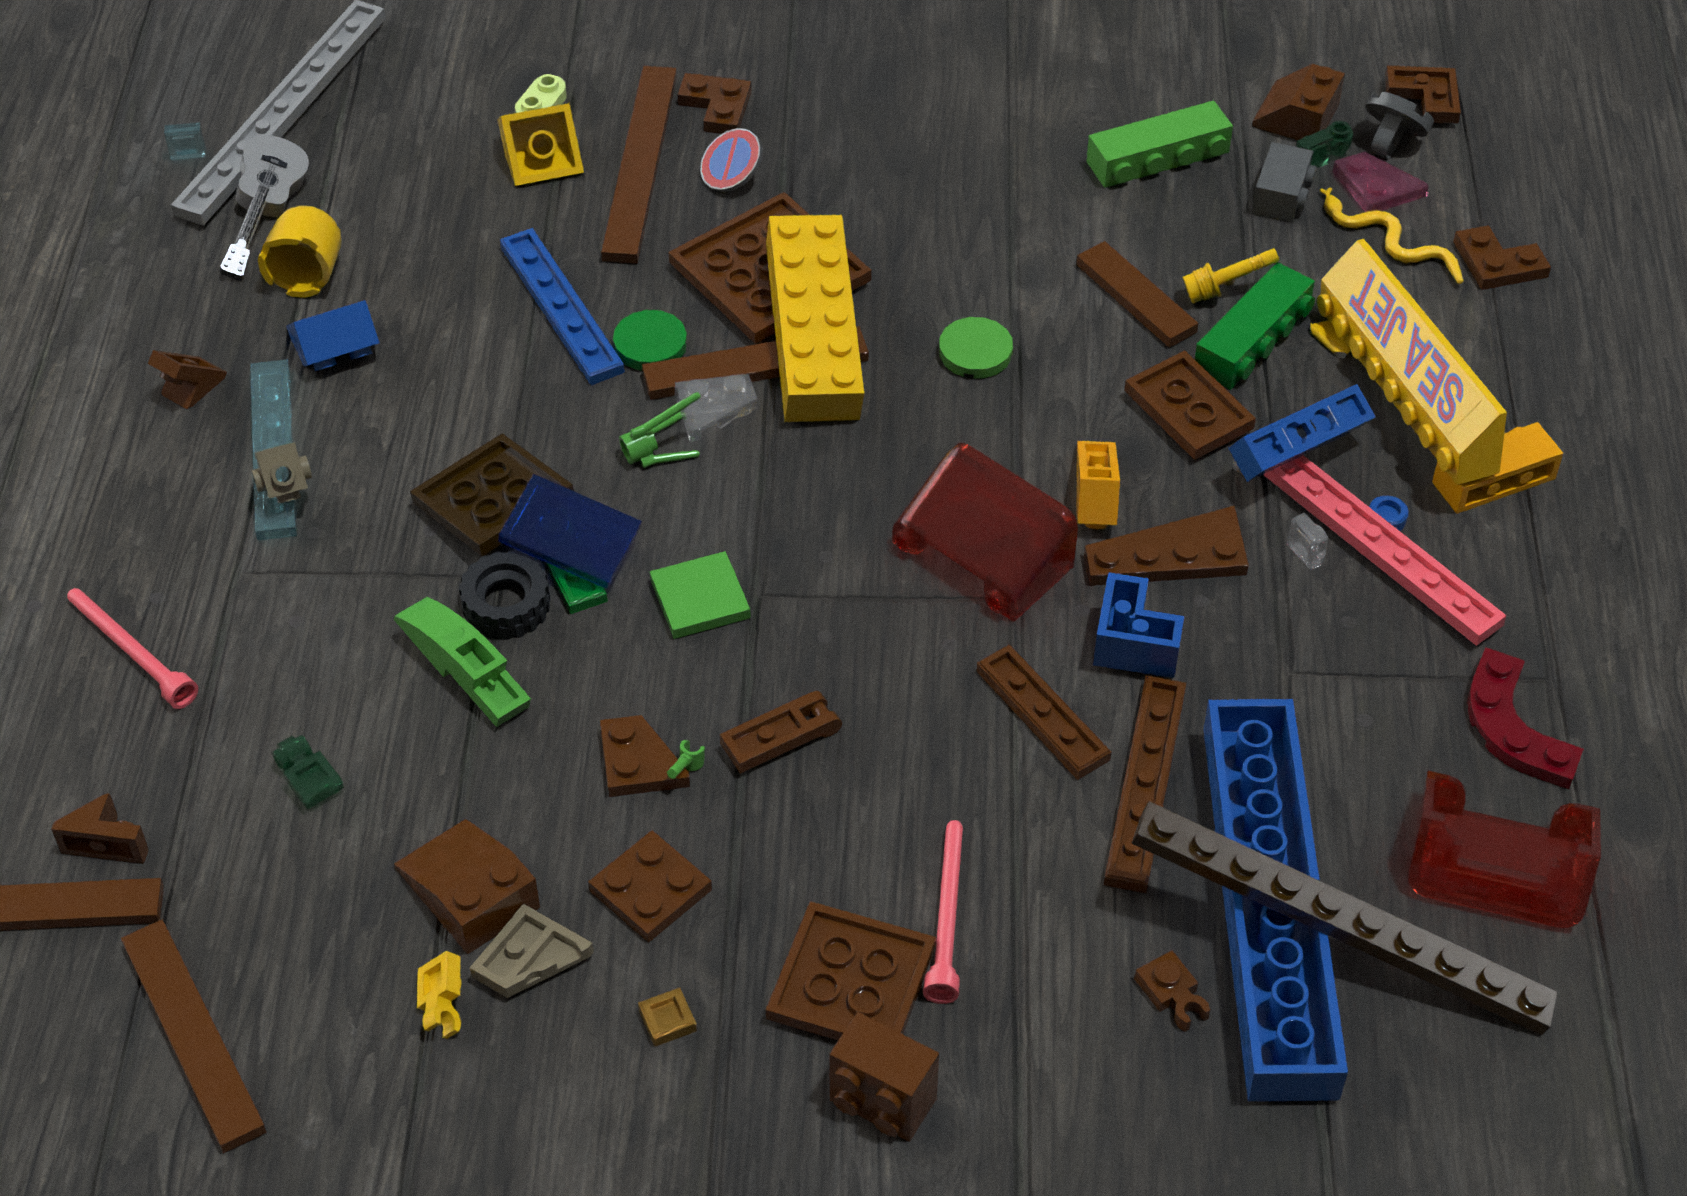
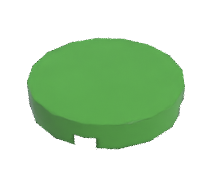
(975, 347)

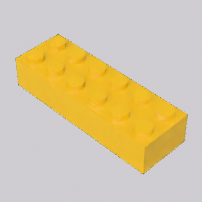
(814, 318)

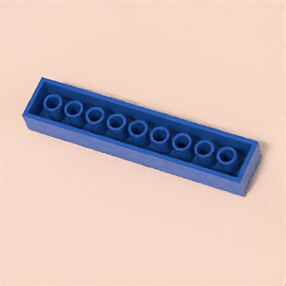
(1278, 964)

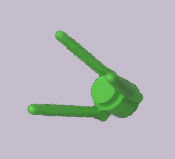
(641, 442)

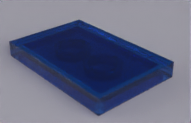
(570, 531)

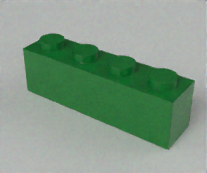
(1255, 325)

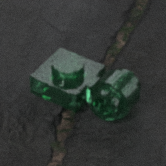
(1333, 141)
(305, 772)

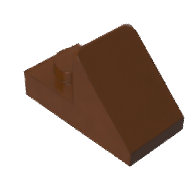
(186, 376)
(98, 834)

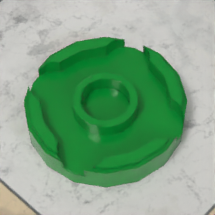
(649, 338)

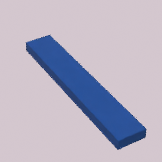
(562, 306)

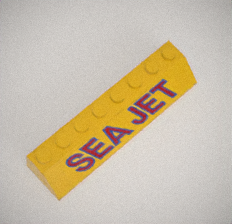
(1414, 365)

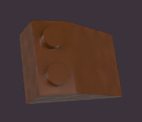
(469, 883)

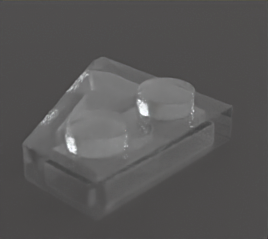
(719, 403)

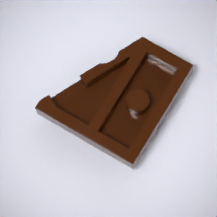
(637, 758)

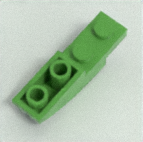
(466, 655)

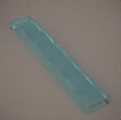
(270, 429)

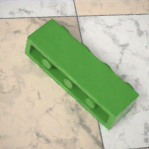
(1159, 143)

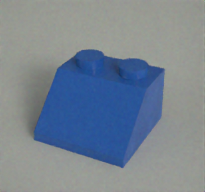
(334, 334)

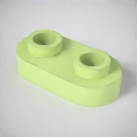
(543, 93)

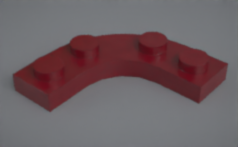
(1506, 734)

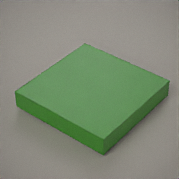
(700, 594)

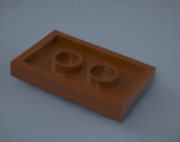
(1189, 404)

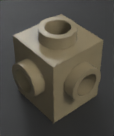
(274, 458)

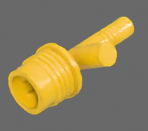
(1205, 283)

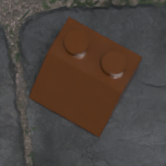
(1301, 102)

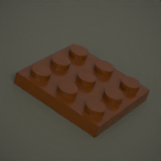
(848, 967)

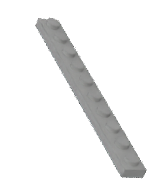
(279, 109)

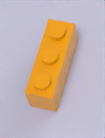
(1526, 461)

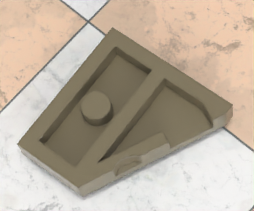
(528, 953)

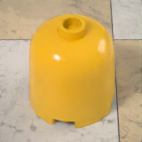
(301, 251)

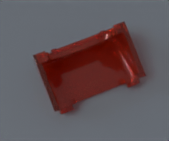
(991, 527)
(1504, 862)

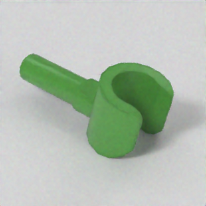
(690, 760)

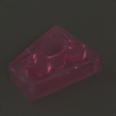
(1377, 183)

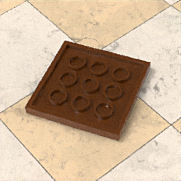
(733, 269)

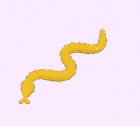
(1334, 208)

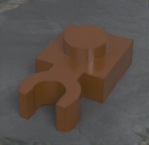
(1172, 985)

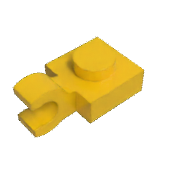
(436, 988)

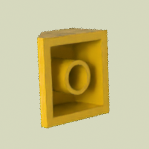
(540, 144)

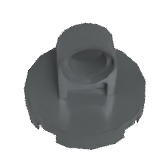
(1396, 118)

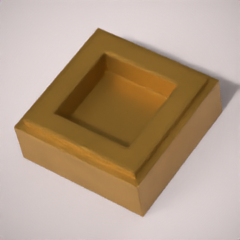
(667, 1017)

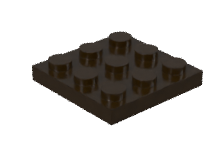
(481, 491)

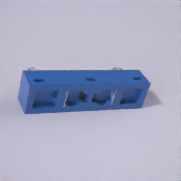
(1300, 433)

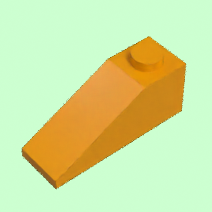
(1097, 484)

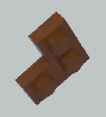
(1432, 85)
(722, 97)
(1498, 266)

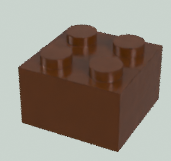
(883, 1077)

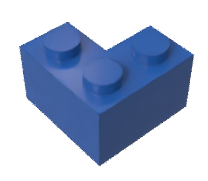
(1132, 636)

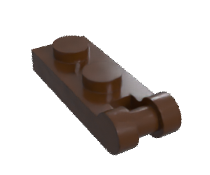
(779, 731)

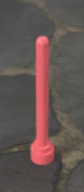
(175, 687)
(941, 980)

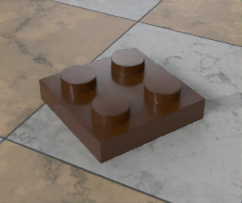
(650, 886)

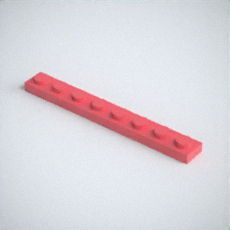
(1389, 549)

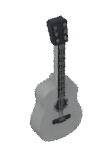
(269, 175)

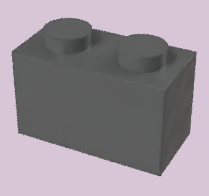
(1283, 182)

